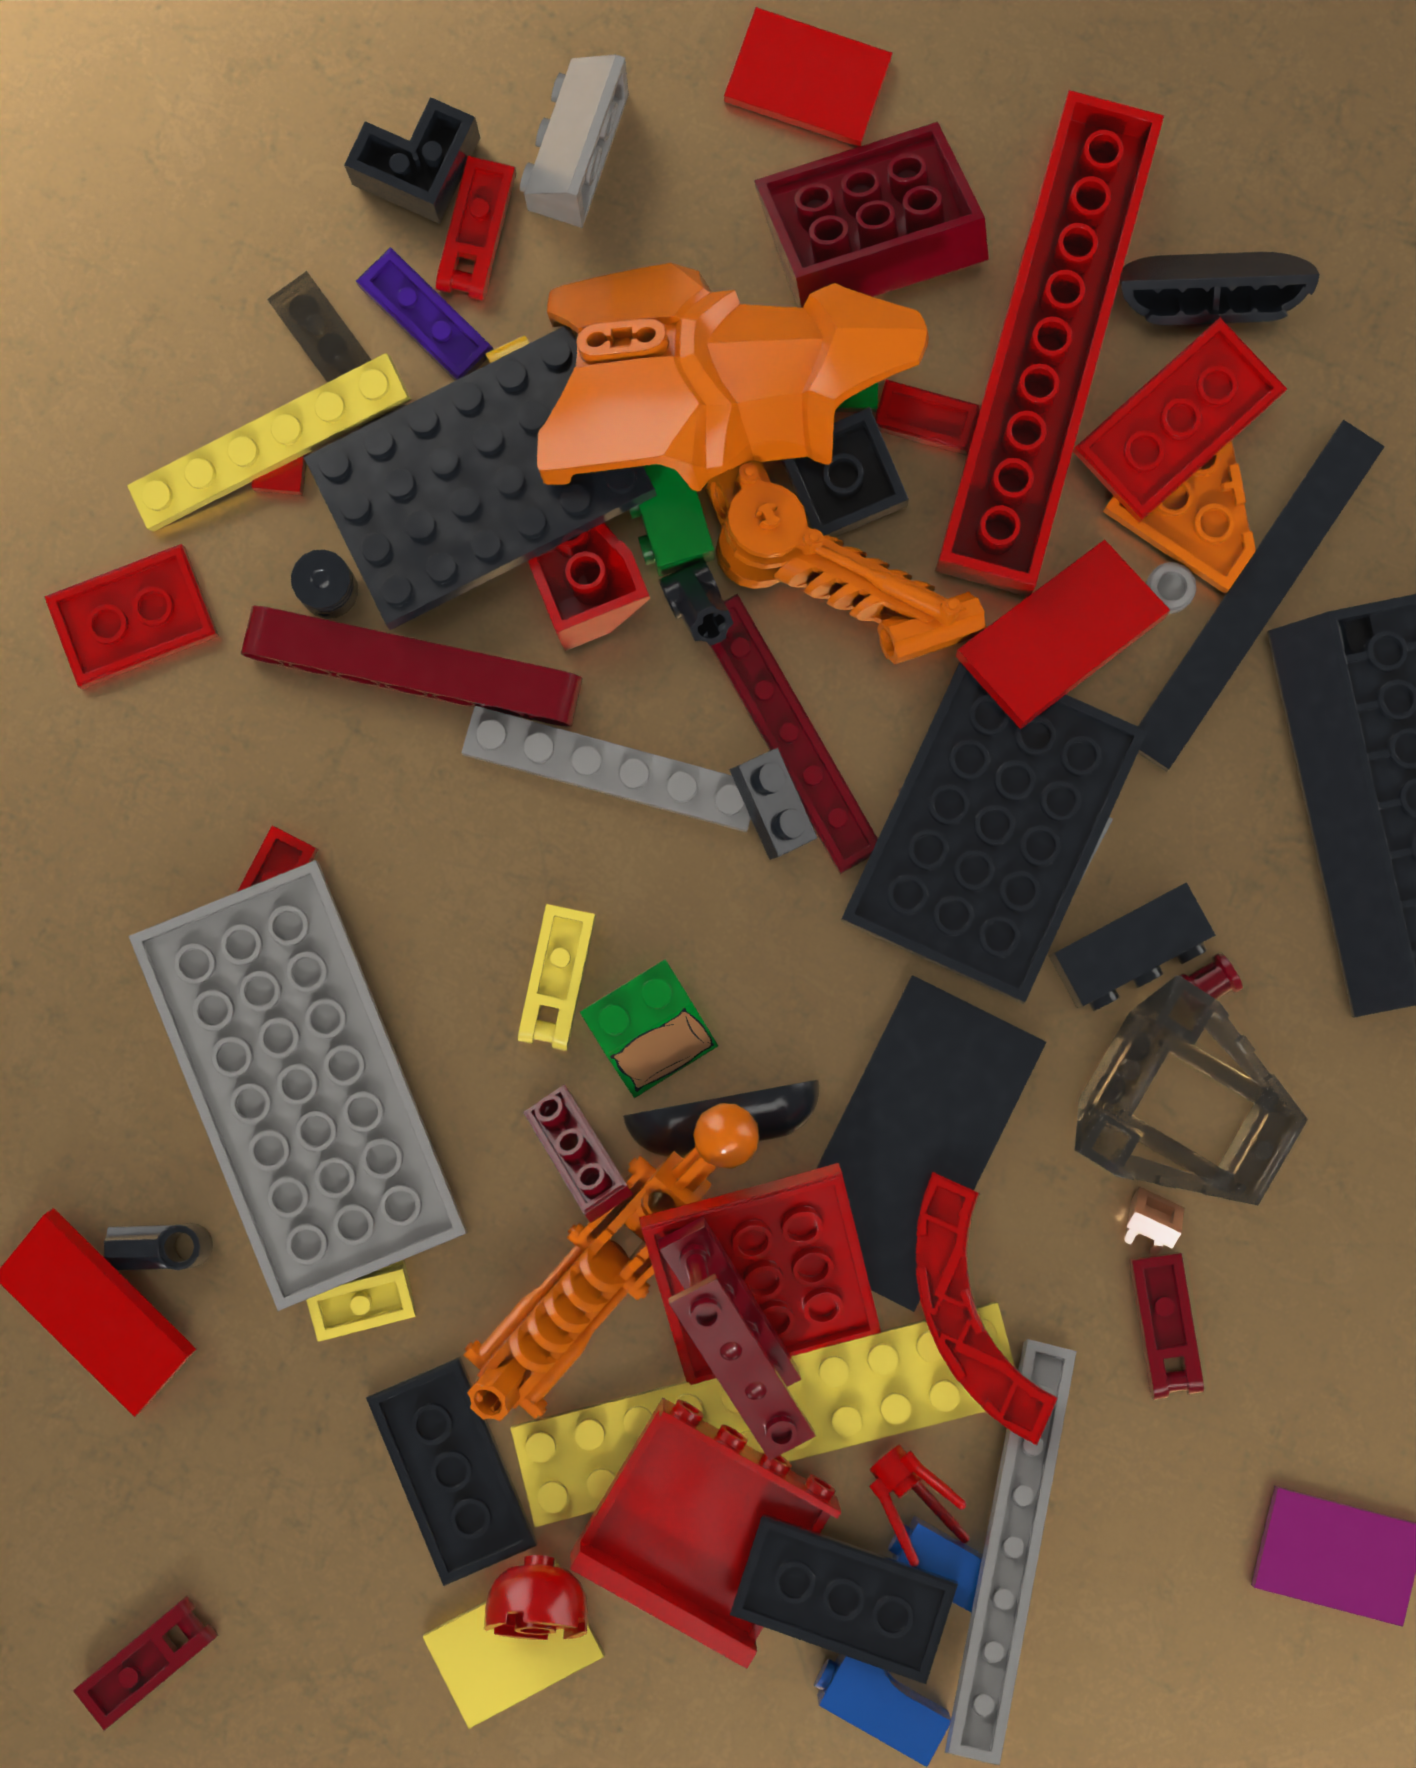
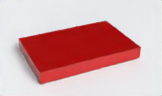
(808, 77)
(131, 616)

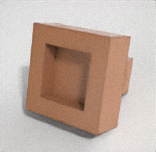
(1154, 1218)

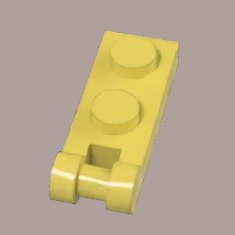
(556, 975)

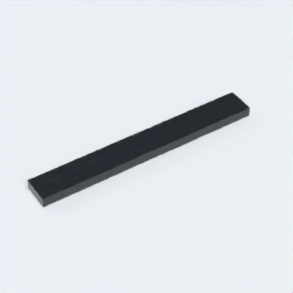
(1256, 593)

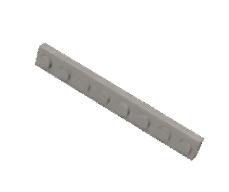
(1009, 1568)

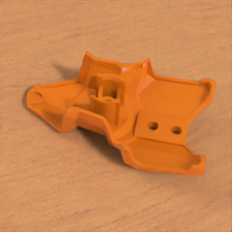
(708, 380)

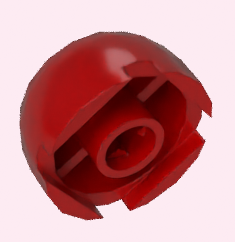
(536, 1601)

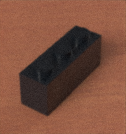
(1133, 948)

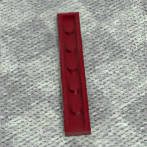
(787, 727)

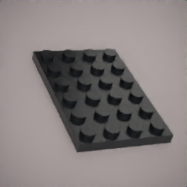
(455, 486)
(993, 834)

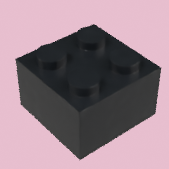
(855, 486)

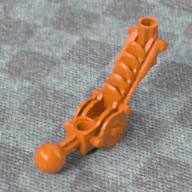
(769, 542)
(559, 1317)

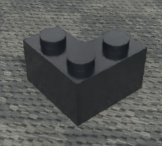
(419, 171)

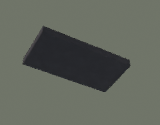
(451, 1472)
(844, 1598)

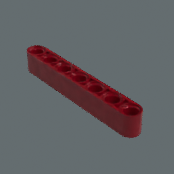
(411, 666)

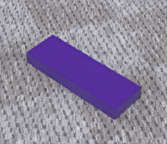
(424, 315)

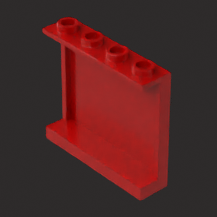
(685, 1521)

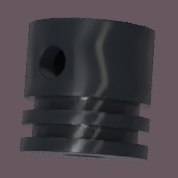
(324, 584)

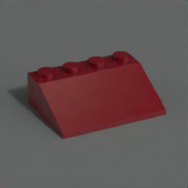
(875, 216)

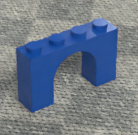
(871, 1695)

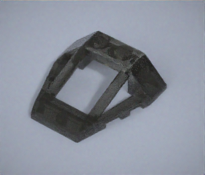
(1172, 1024)

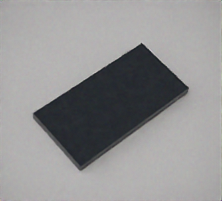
(924, 1106)

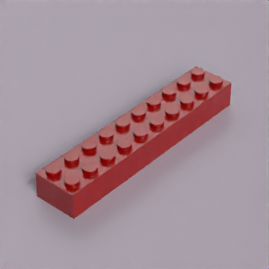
(1049, 344)

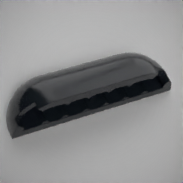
(1217, 285)
(775, 1110)

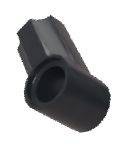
(697, 600)
(154, 1246)

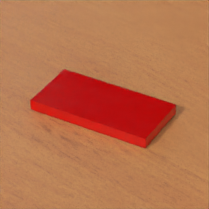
(1179, 420)
(1062, 633)
(94, 1312)

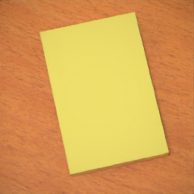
(498, 1671)

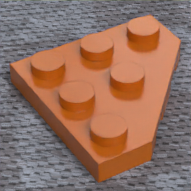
(1201, 522)

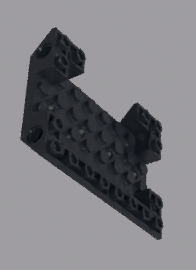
(1353, 740)

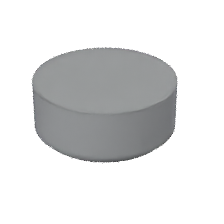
(1173, 585)

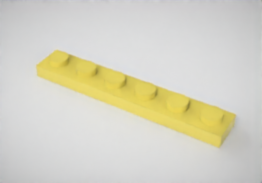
(269, 442)

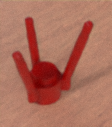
(901, 1473)

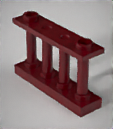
(735, 1338)

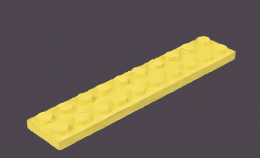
(846, 1393)

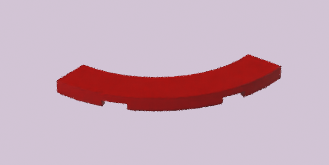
(955, 1319)

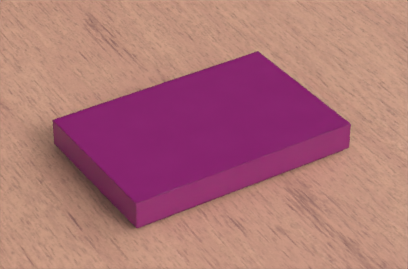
(1337, 1556)

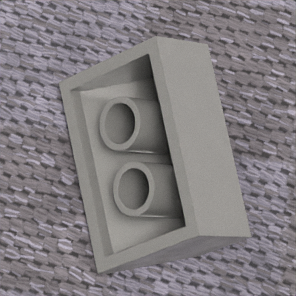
(576, 138)

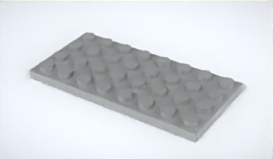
(297, 1085)

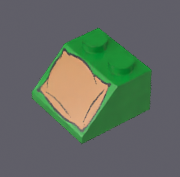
(649, 1028)

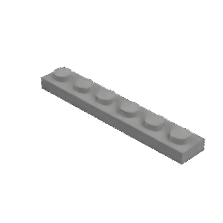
(605, 768)

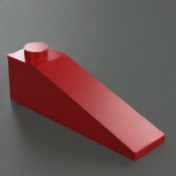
(589, 585)

